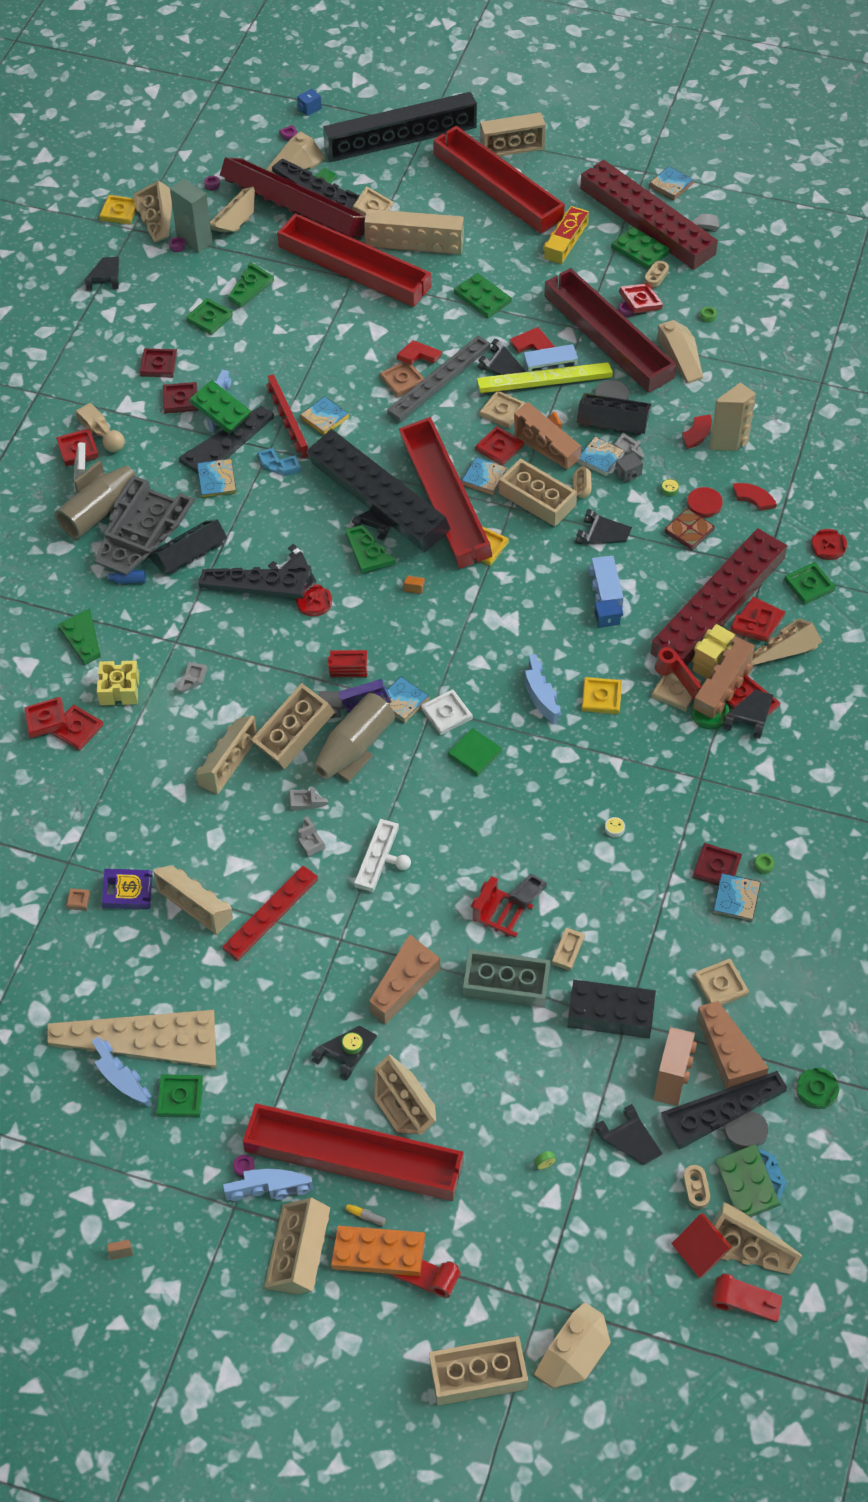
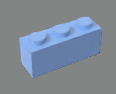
(550, 358)
(605, 580)

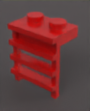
(347, 663)
(487, 904)

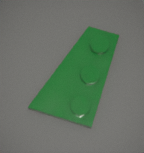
(251, 284)
(367, 551)
(81, 636)

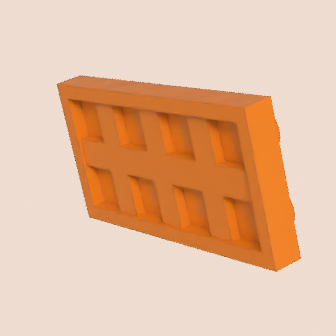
(378, 1250)

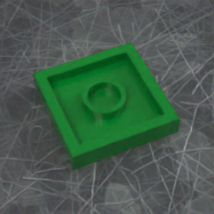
(209, 316)
(809, 583)
(475, 752)
(180, 1096)

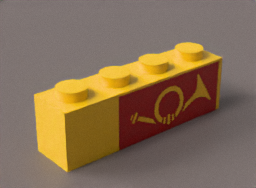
(566, 234)

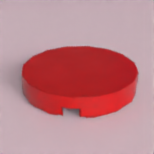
(705, 502)
(828, 544)
(315, 601)

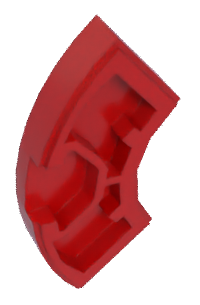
(698, 432)
(755, 495)

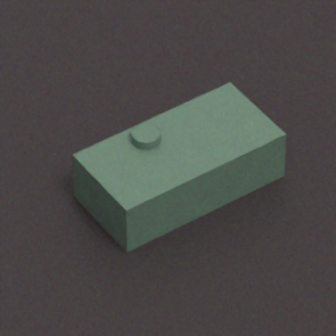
(191, 215)
(506, 978)

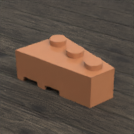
(673, 1066)

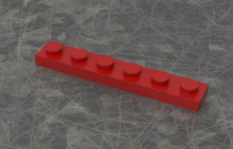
(288, 418)
(270, 913)

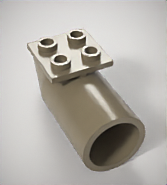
(93, 499)
(348, 743)

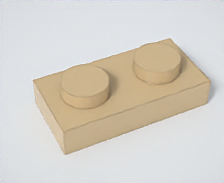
(568, 949)

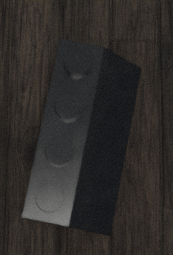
(613, 413)
(188, 545)

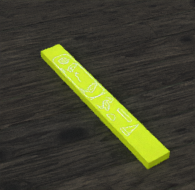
(544, 377)

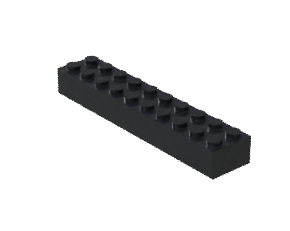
(399, 126)
(378, 490)

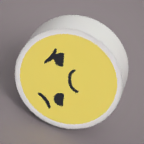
(614, 827)

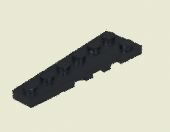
(319, 185)
(222, 444)
(273, 581)
(703, 1116)

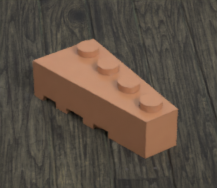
(545, 436)
(725, 678)
(404, 978)
(730, 1049)

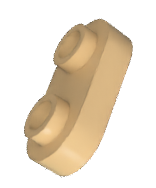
(657, 273)
(582, 482)
(696, 1188)

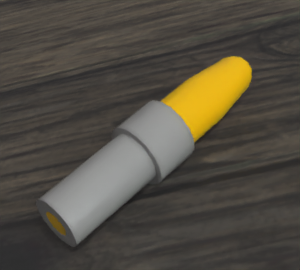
(366, 1215)

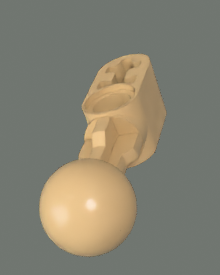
(91, 418)

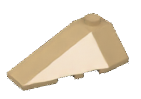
(300, 151)
(155, 208)
(681, 348)
(794, 639)
(753, 1242)

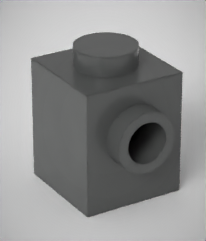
(628, 467)
(334, 701)

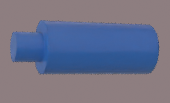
(134, 576)

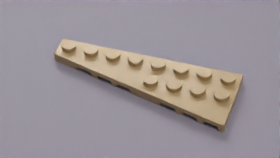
(166, 1037)

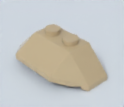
(235, 212)
(402, 1097)
(575, 1348)

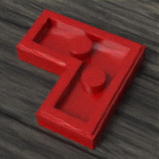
(532, 338)
(418, 350)
(755, 628)

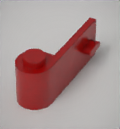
(669, 662)
(434, 1278)
(734, 1294)

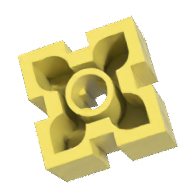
(711, 650)
(118, 683)

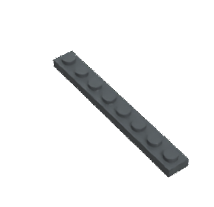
(438, 378)

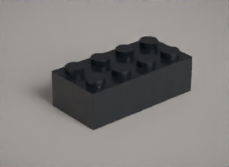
(611, 1008)

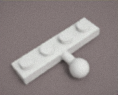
(379, 854)

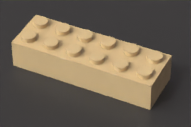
(414, 231)

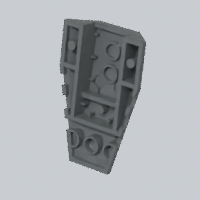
(139, 525)

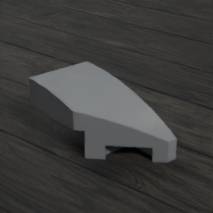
(707, 221)
(629, 445)
(193, 677)
(305, 799)
(309, 838)

